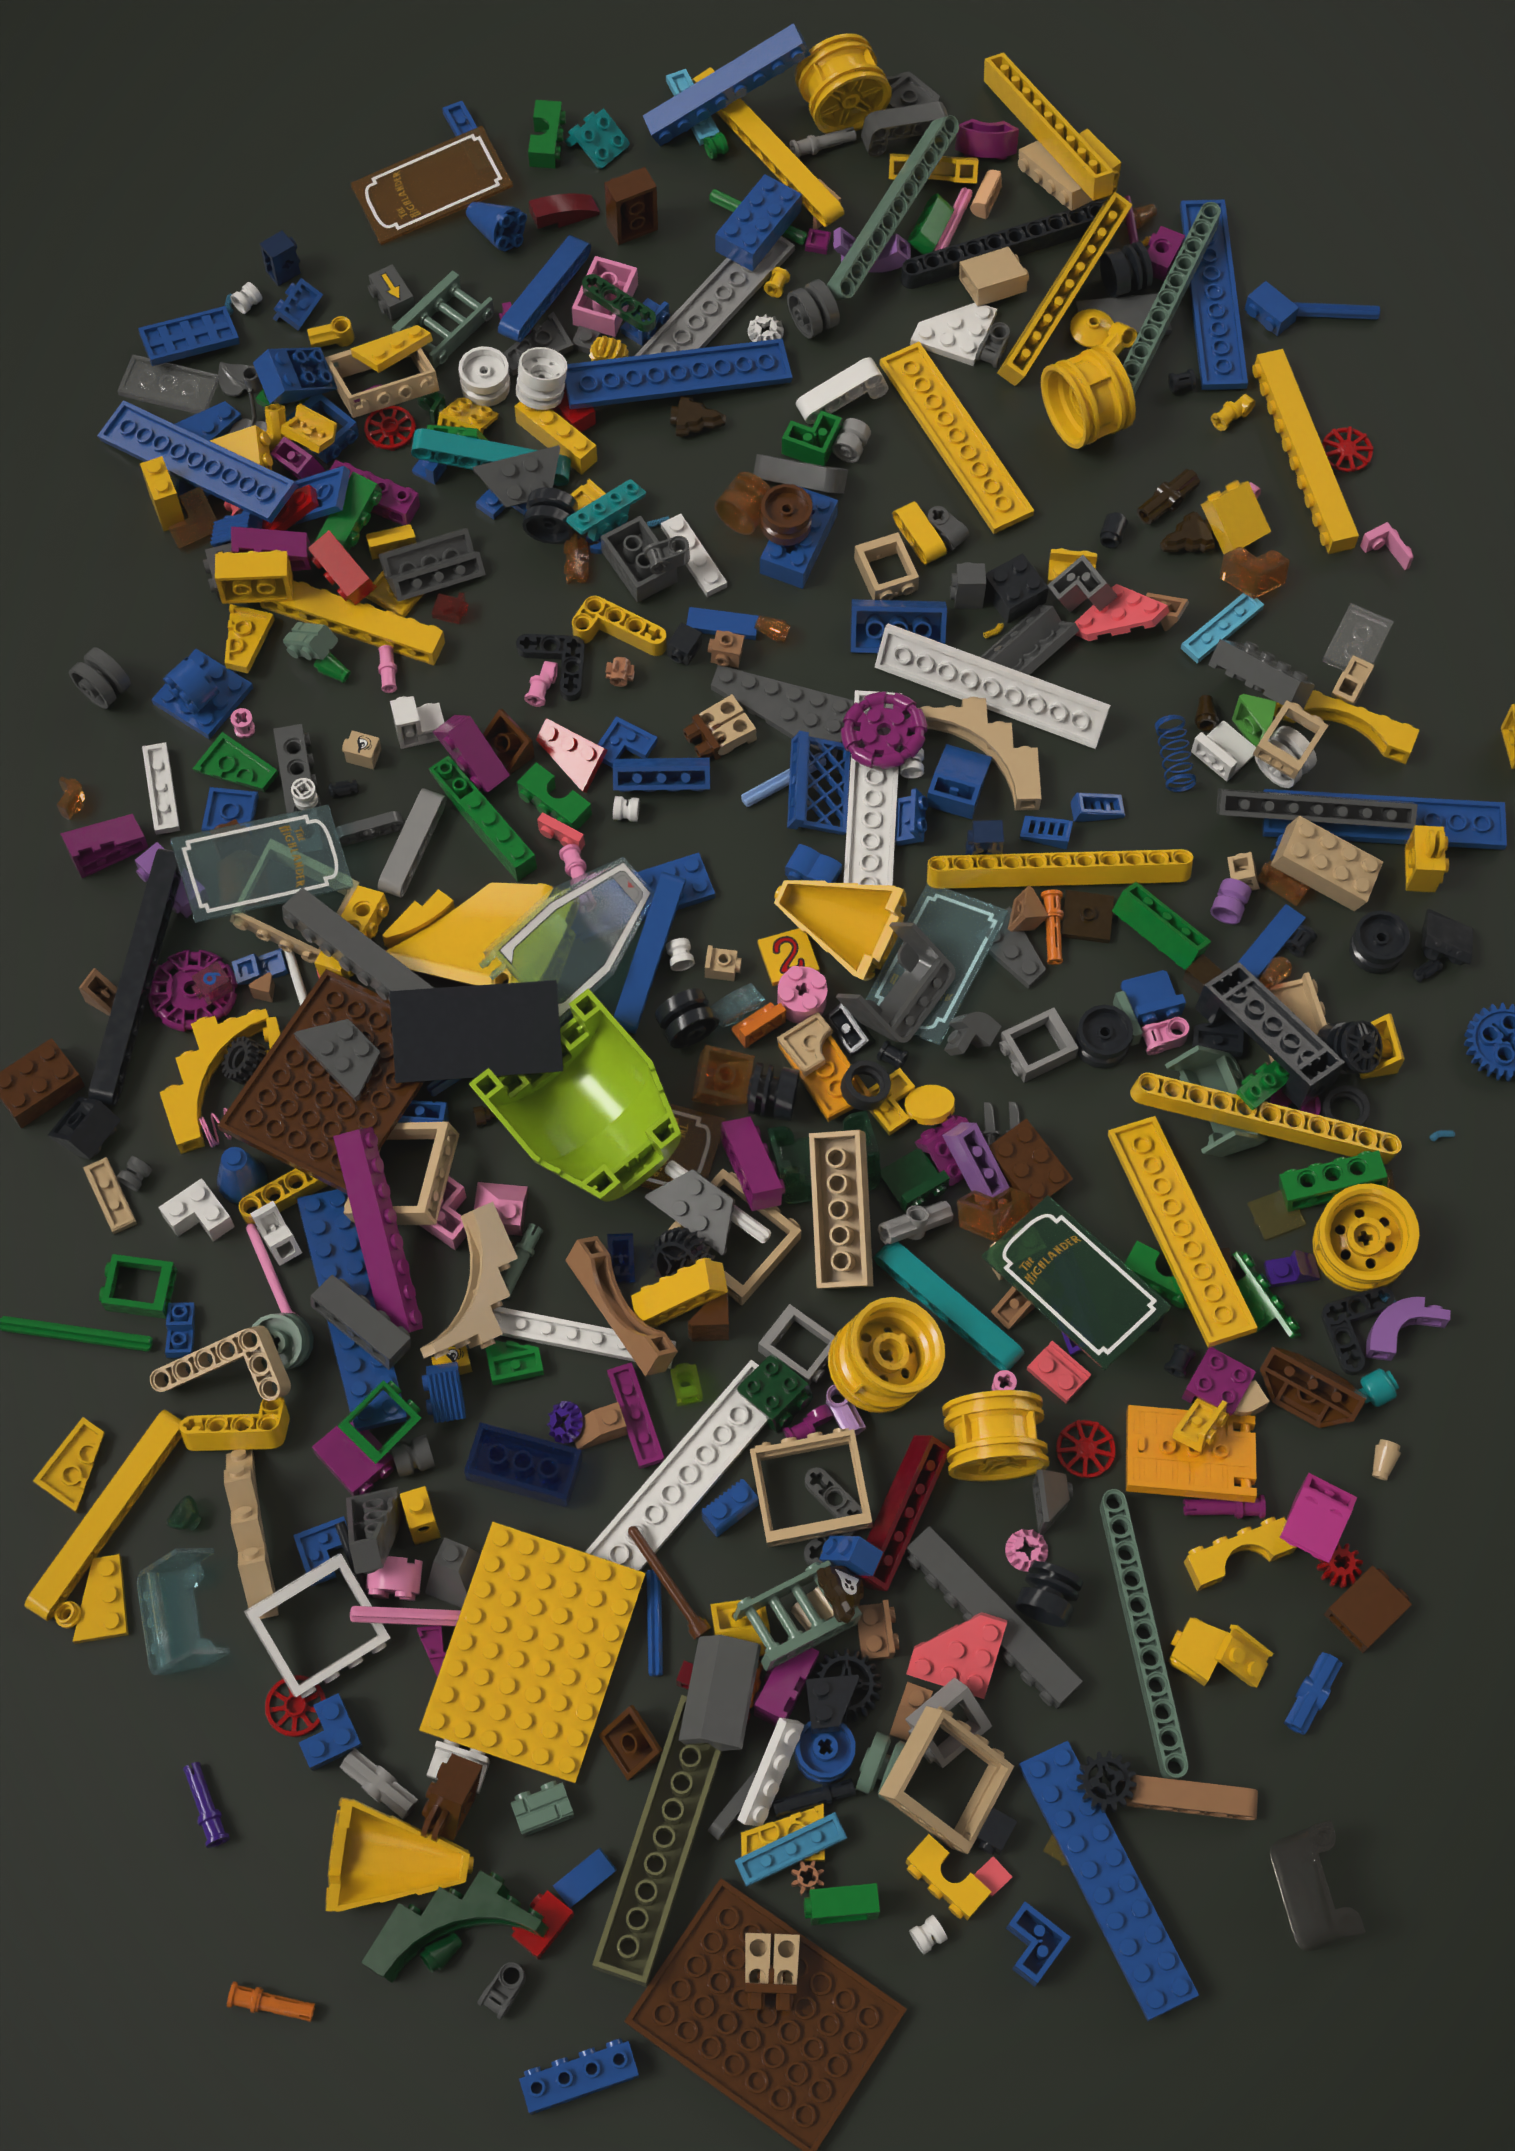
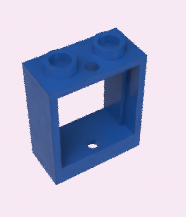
(344, 437)

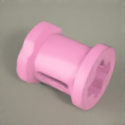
(243, 722)
(1001, 1377)

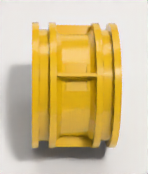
(842, 83)
(1088, 396)
(1376, 1203)
(872, 1367)
(995, 1435)

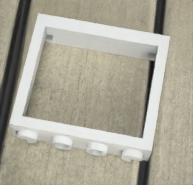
(331, 1672)

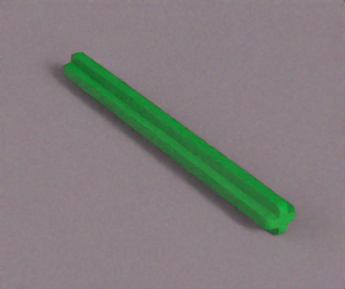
(76, 1333)

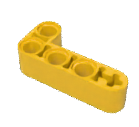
(649, 638)
(238, 1431)

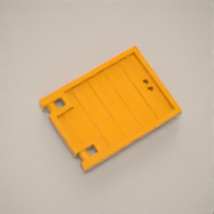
(1179, 1470)

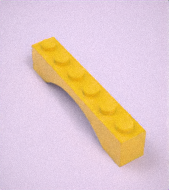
(1389, 736)

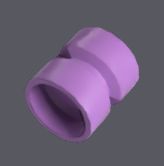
(1230, 902)

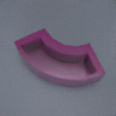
(987, 139)

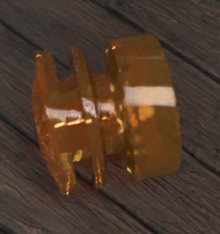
(741, 503)

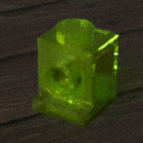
(686, 1373)

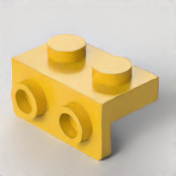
(310, 429)
(1200, 1424)

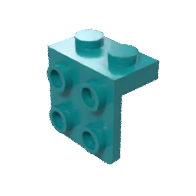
(598, 138)

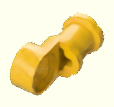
(1232, 411)

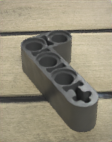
(897, 124)
(801, 473)

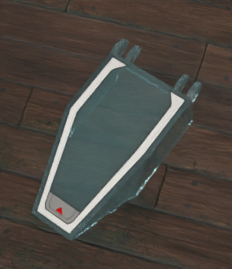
(575, 932)

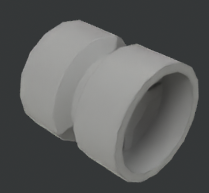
(851, 440)

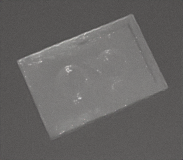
(1359, 635)

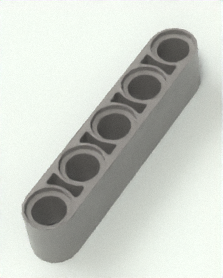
(412, 843)

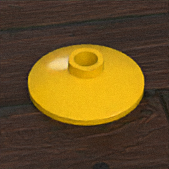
(1086, 333)

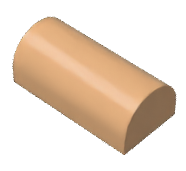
(987, 194)

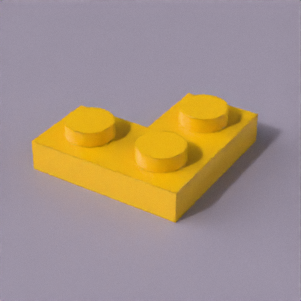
(890, 1113)

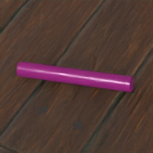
(1130, 222)

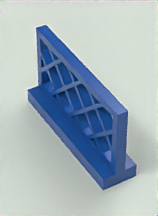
(799, 785)

